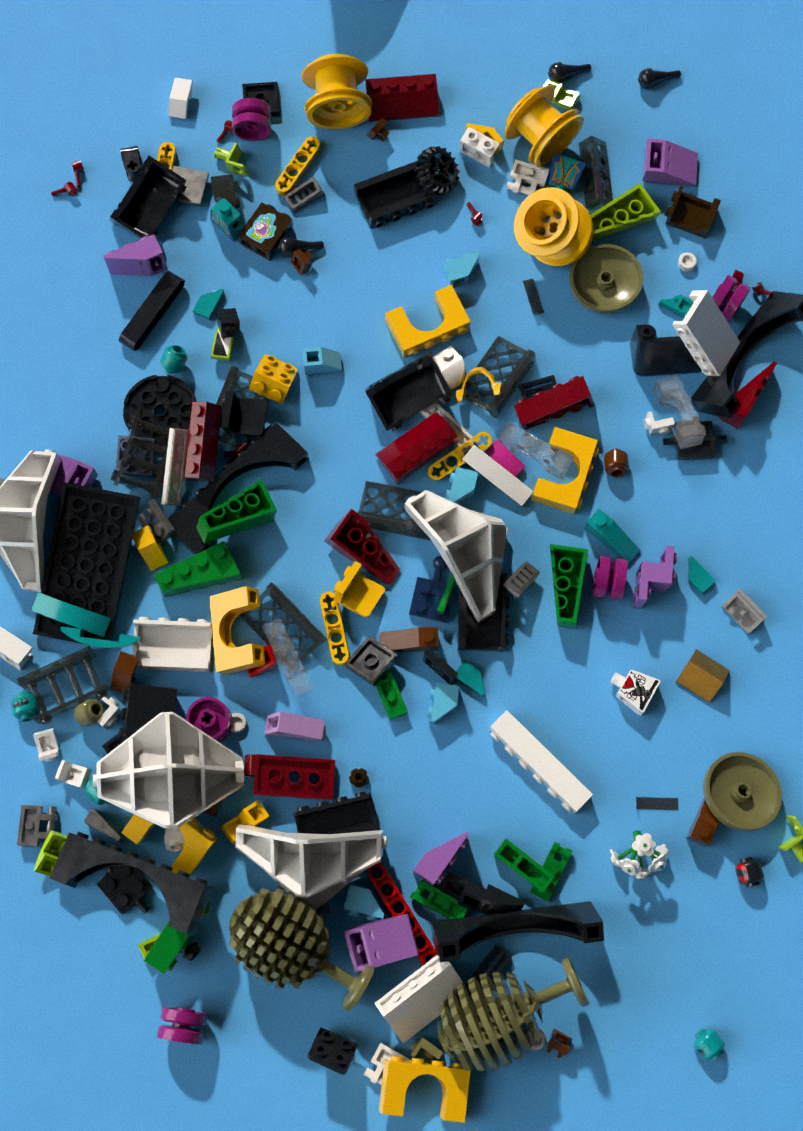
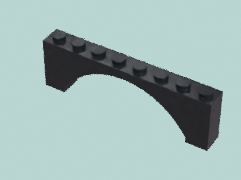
(716, 393)
(270, 449)
(183, 896)
(572, 920)

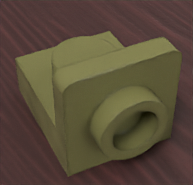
(429, 1049)

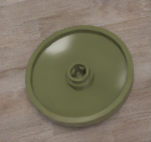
(606, 279)
(742, 791)

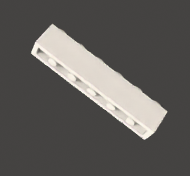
(540, 762)

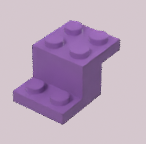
(654, 577)

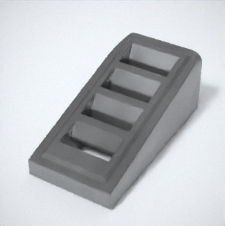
(312, 182)
(523, 578)
(99, 823)

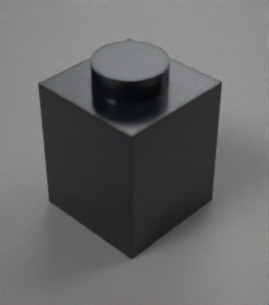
(228, 322)

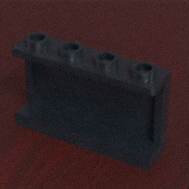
(392, 196)
(489, 633)
(143, 705)
(338, 817)

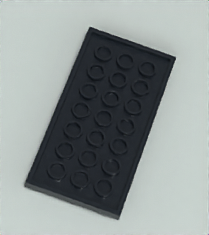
(88, 555)

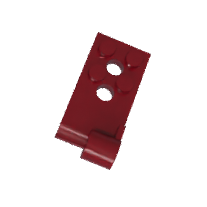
(272, 775)

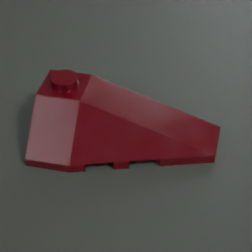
(748, 396)
(358, 543)

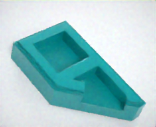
(207, 303)
(679, 305)
(698, 576)
(470, 677)

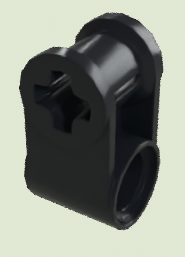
(131, 161)

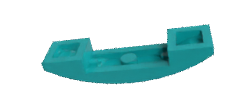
(71, 614)
(124, 640)

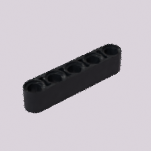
(151, 310)

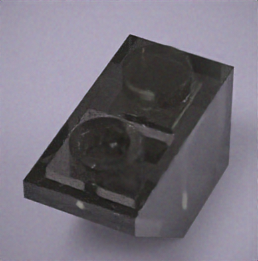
(225, 187)

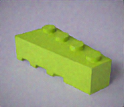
(624, 212)

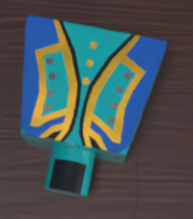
(565, 172)
(226, 217)

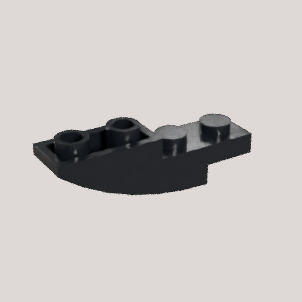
(478, 898)

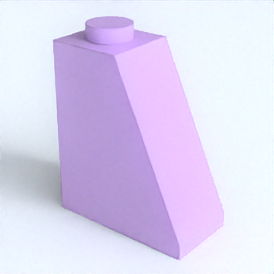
(294, 726)

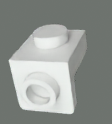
(661, 426)
(109, 717)
(47, 745)
(73, 774)
(174, 839)

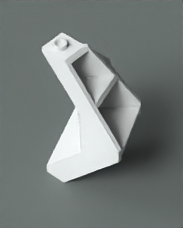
(23, 517)
(468, 544)
(168, 772)
(311, 863)

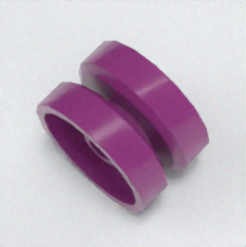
(251, 119)
(728, 298)
(612, 578)
(207, 708)
(182, 1021)

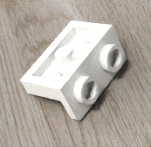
(478, 146)

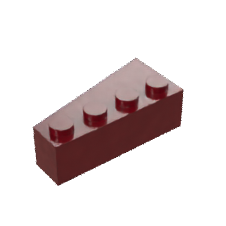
(554, 403)

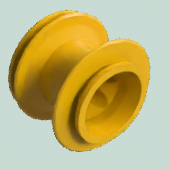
(336, 97)
(543, 125)
(559, 246)

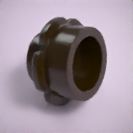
(358, 782)
(191, 951)

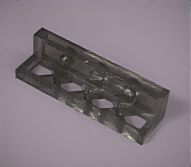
(593, 172)

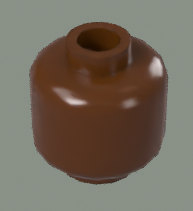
(616, 463)

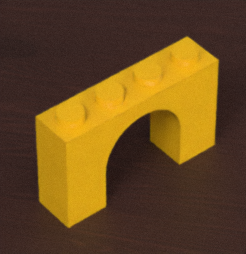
(413, 340)
(567, 496)
(224, 610)
(196, 841)
(400, 1073)

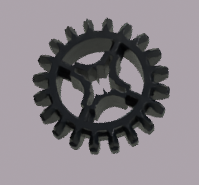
(435, 180)

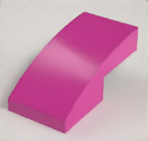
(504, 457)

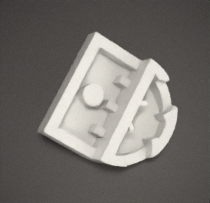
(451, 366)

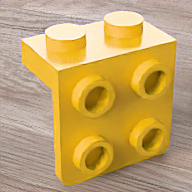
(273, 378)
(358, 591)

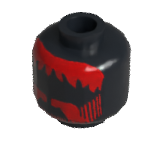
(749, 872)

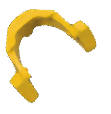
(497, 388)

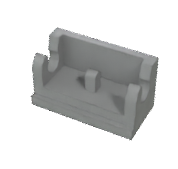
(744, 611)

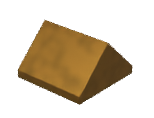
(702, 676)

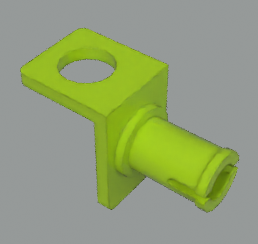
(231, 159)
(795, 841)

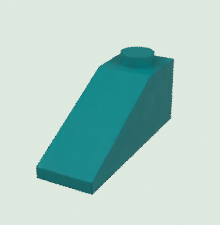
(611, 535)

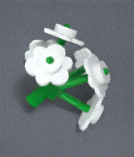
(641, 846)

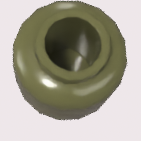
(88, 712)

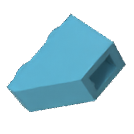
(460, 269)
(321, 360)
(463, 485)
(445, 701)
(361, 901)

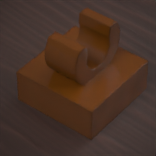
(378, 130)
(301, 261)
(559, 1042)

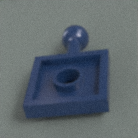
(427, 587)

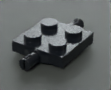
(703, 451)
(125, 888)

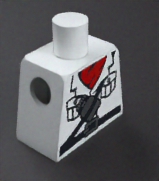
(635, 690)

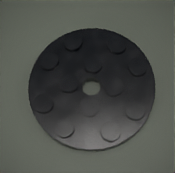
(155, 393)

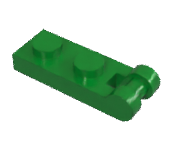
(391, 697)
(555, 867)
(438, 901)

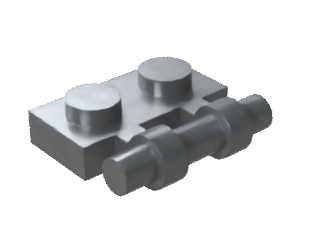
(158, 522)
(30, 824)

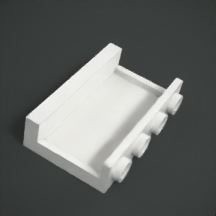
(707, 334)
(173, 644)
(419, 998)

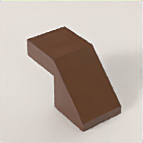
(124, 671)

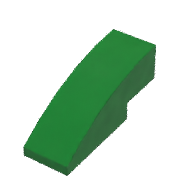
(524, 865)

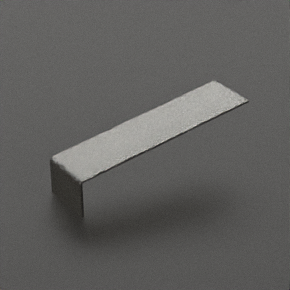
(533, 297)
(656, 803)

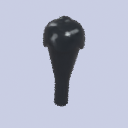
(559, 72)
(648, 77)
(288, 245)

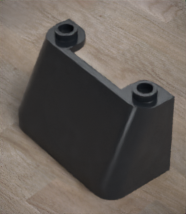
(148, 199)
(659, 355)
(408, 391)

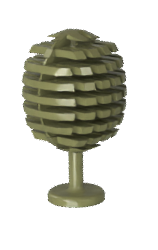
(288, 943)
(491, 1020)

